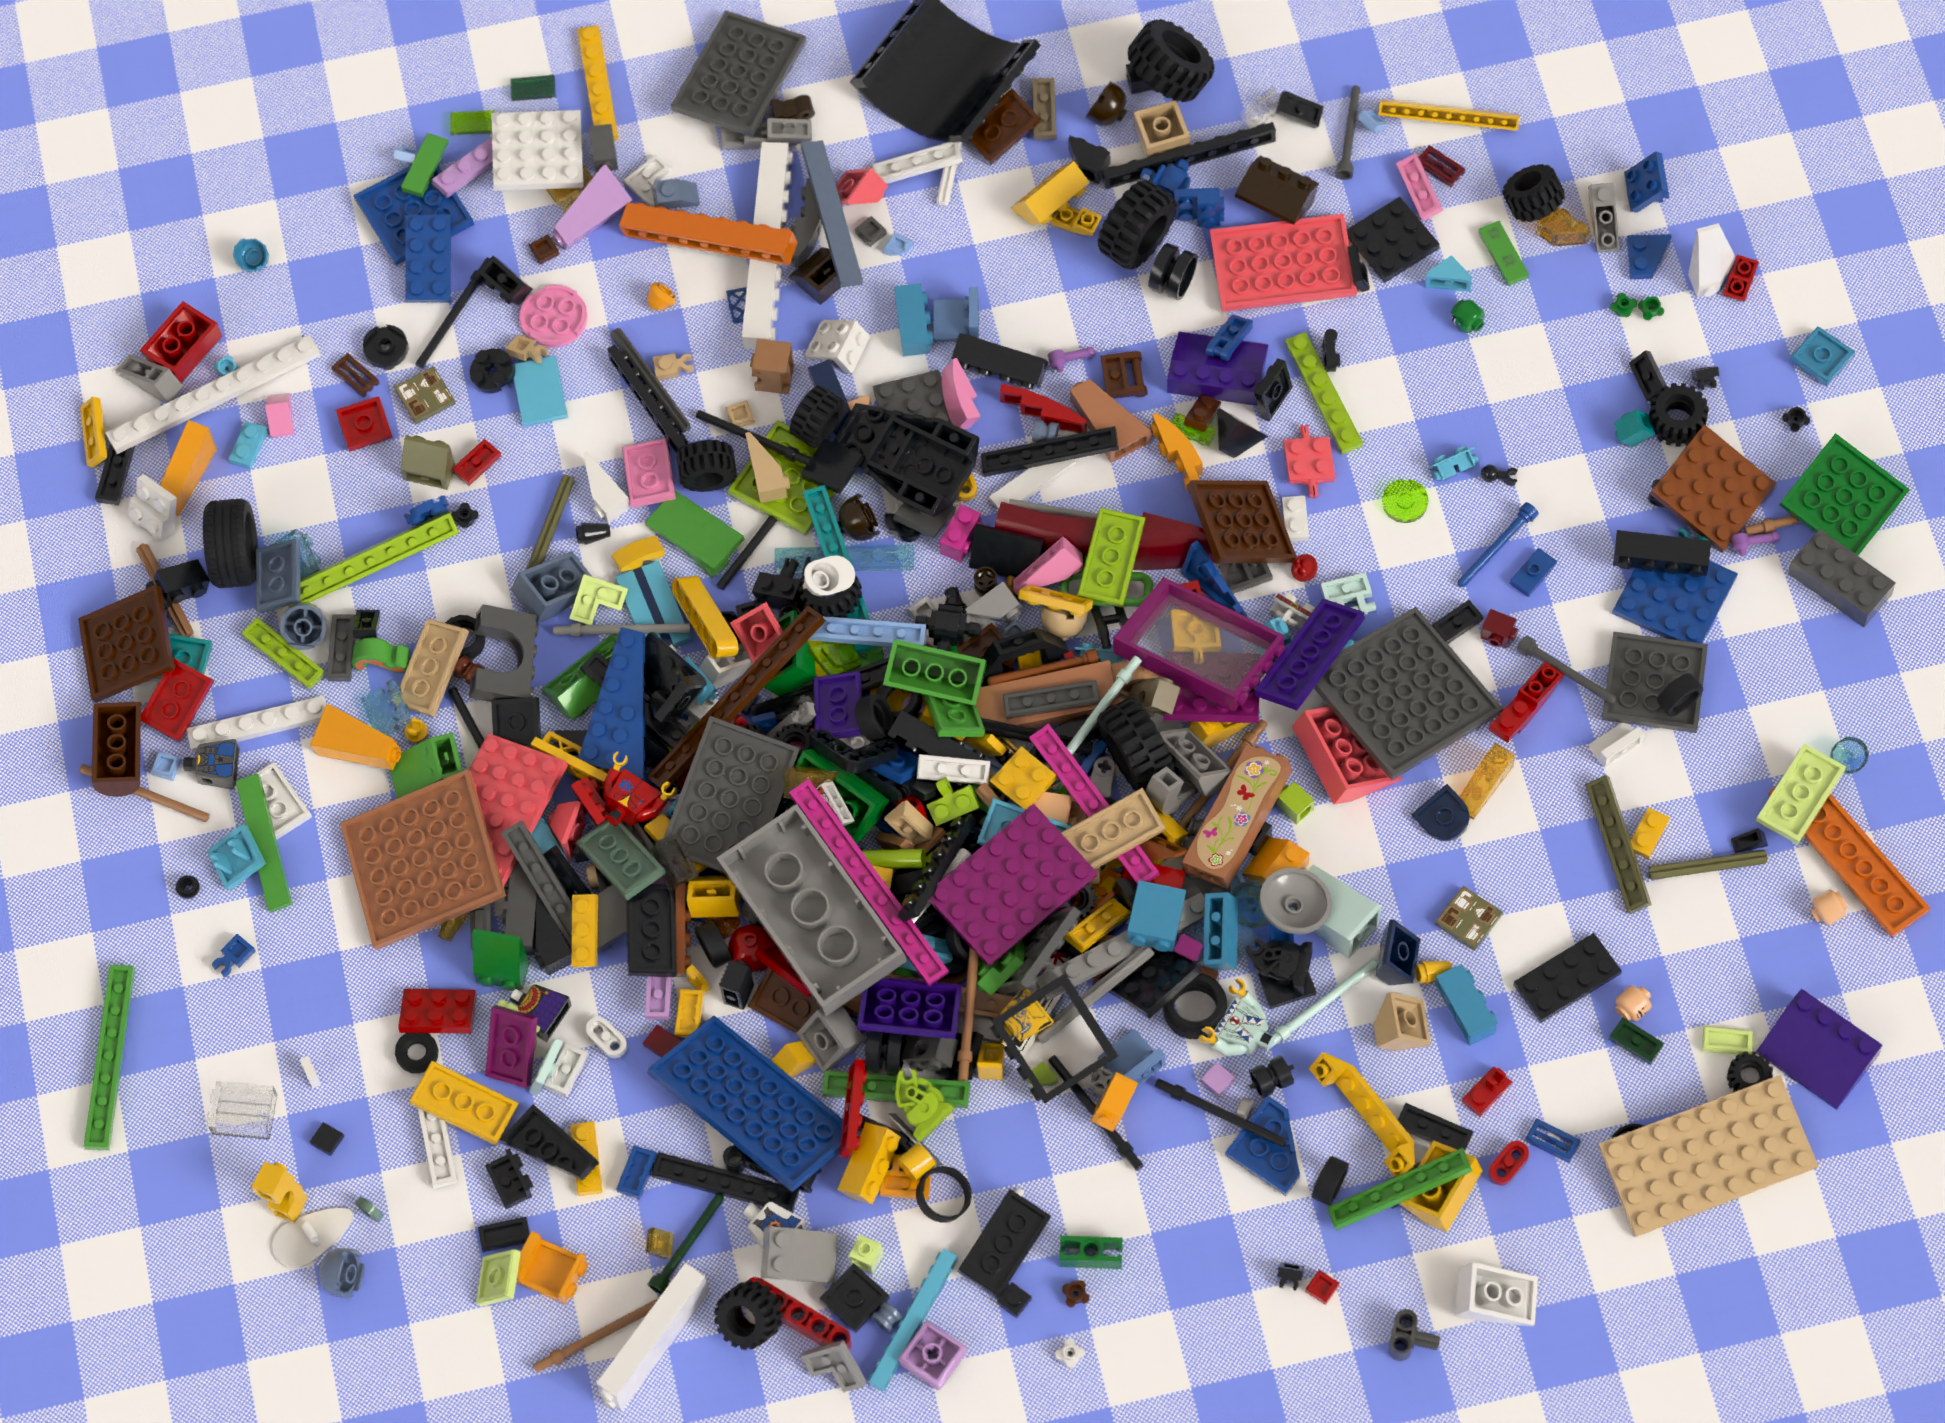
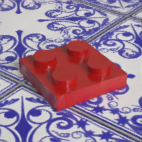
(364, 423)

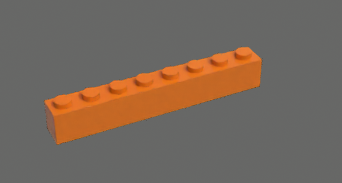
(708, 233)

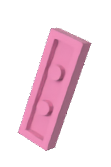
(1419, 187)

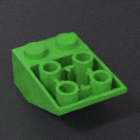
(426, 764)

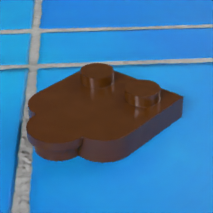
(978, 645)

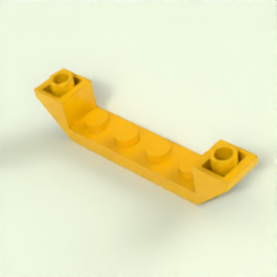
(1372, 1109)

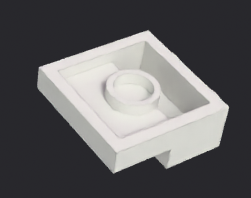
(153, 508)

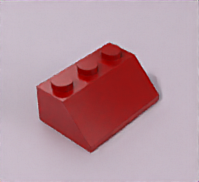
(182, 341)

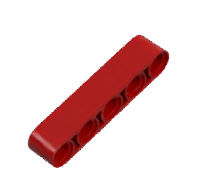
(809, 1321)

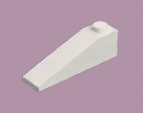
(1710, 261)

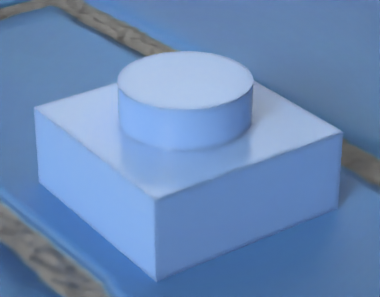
(1372, 121)
(405, 155)

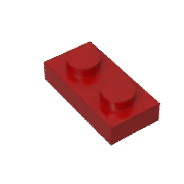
(476, 462)

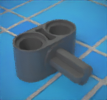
(1409, 1336)

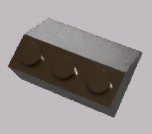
(1277, 190)

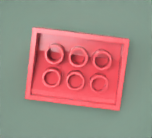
(1338, 757)

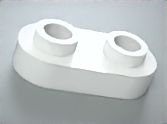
(608, 1037)

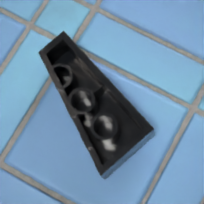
(923, 740)

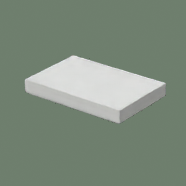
(284, 804)

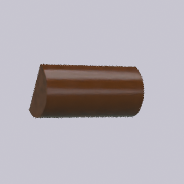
(116, 748)

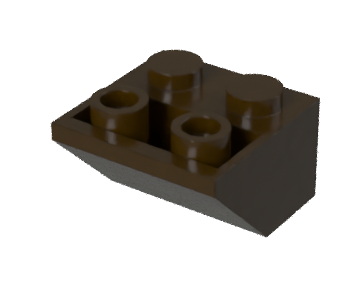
(817, 276)

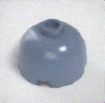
(303, 626)
(341, 1272)

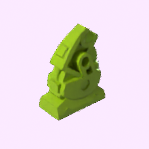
(922, 1108)

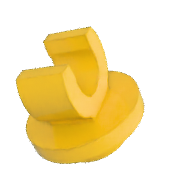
(416, 730)

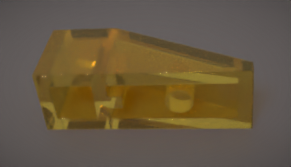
(1487, 778)

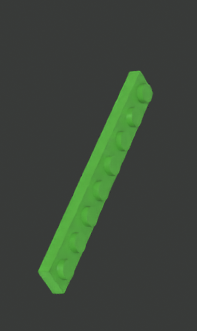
(109, 1057)

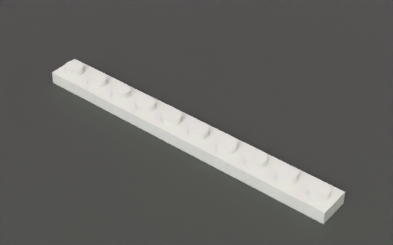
(213, 394)

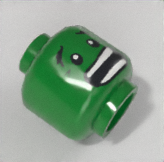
(1468, 316)

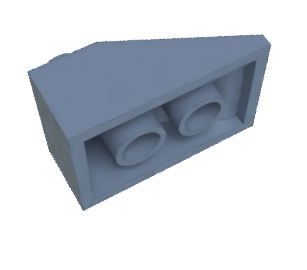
(550, 586)

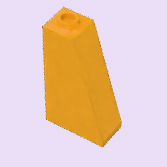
(188, 462)
(353, 741)

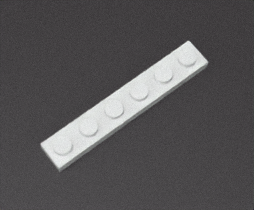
(259, 723)

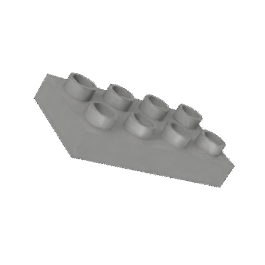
(811, 909)

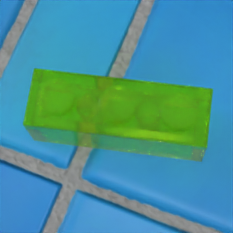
(1193, 434)

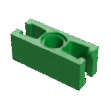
(1086, 1242)

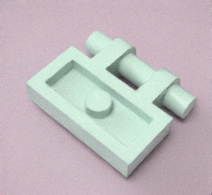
(1350, 589)

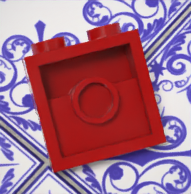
(587, 793)

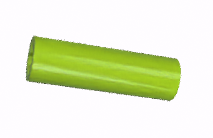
(896, 858)

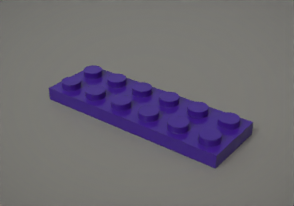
(1309, 654)

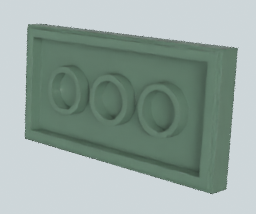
(621, 858)

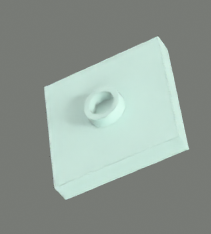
(547, 1067)

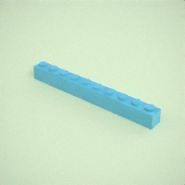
(913, 1320)

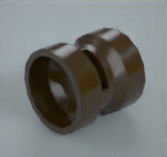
(984, 576)

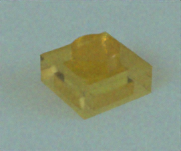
(659, 1243)

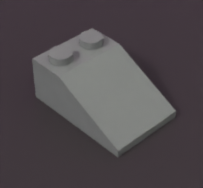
(798, 1255)

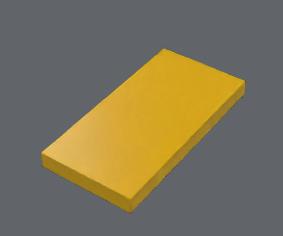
(463, 1103)

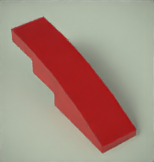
(1043, 407)

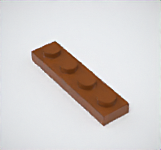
(683, 937)

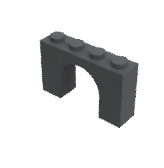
(518, 631)

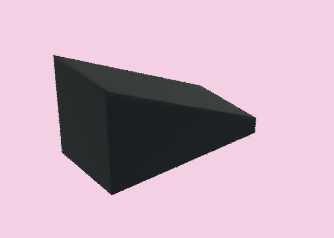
(1749, 840)

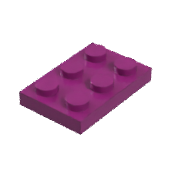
(511, 1046)

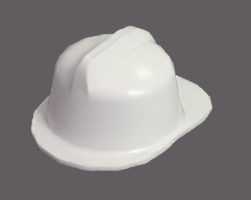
(828, 575)

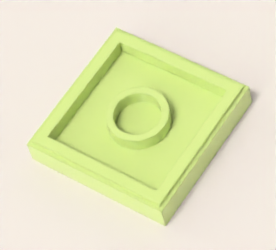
(498, 1277)

